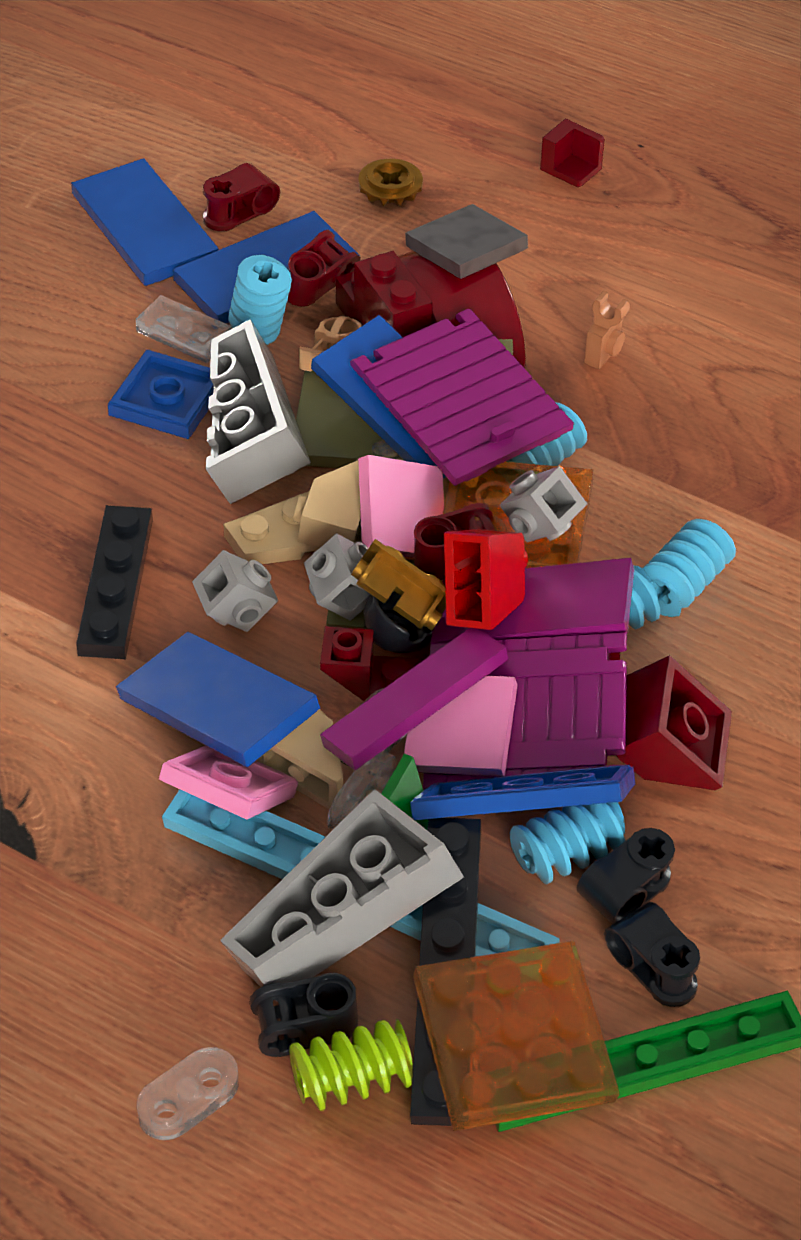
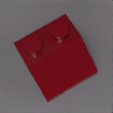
(675, 727)

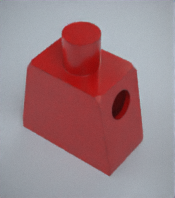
(483, 576)

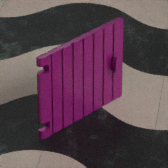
(462, 396)
(565, 704)

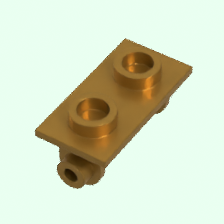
(386, 570)

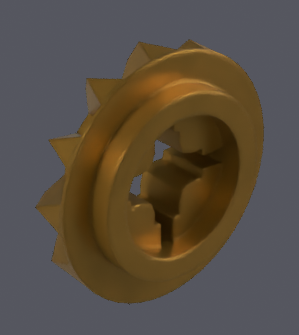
(390, 171)

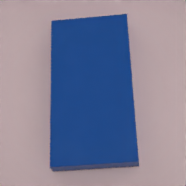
(143, 220)
(213, 277)
(335, 370)
(218, 698)
(524, 792)

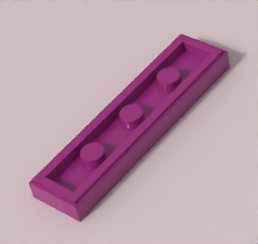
(413, 697)

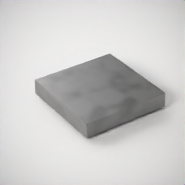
(466, 241)

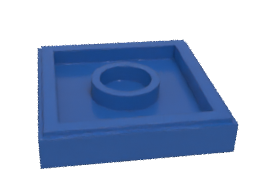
(164, 394)

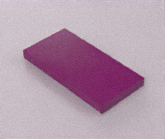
(564, 602)

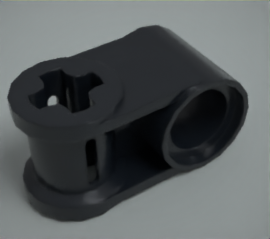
(629, 874)
(656, 954)
(303, 1012)

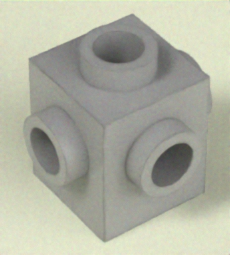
(542, 504)
(331, 579)
(235, 591)

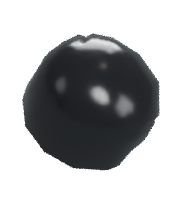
(393, 630)

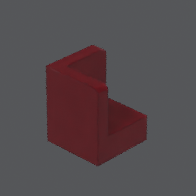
(572, 153)

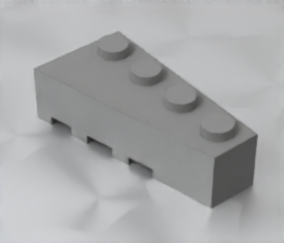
(252, 420)
(342, 894)

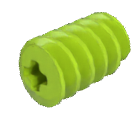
(351, 1063)

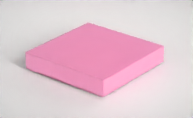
(396, 498)
(468, 732)
(229, 783)

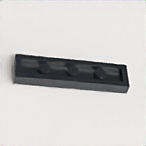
(115, 583)

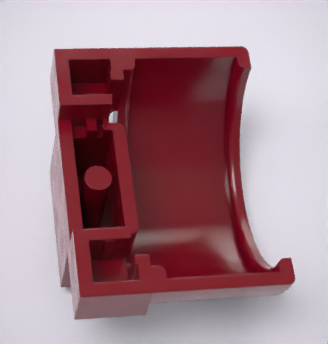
(418, 293)

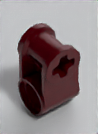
(238, 197)
(316, 268)
(430, 531)

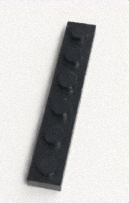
(446, 935)

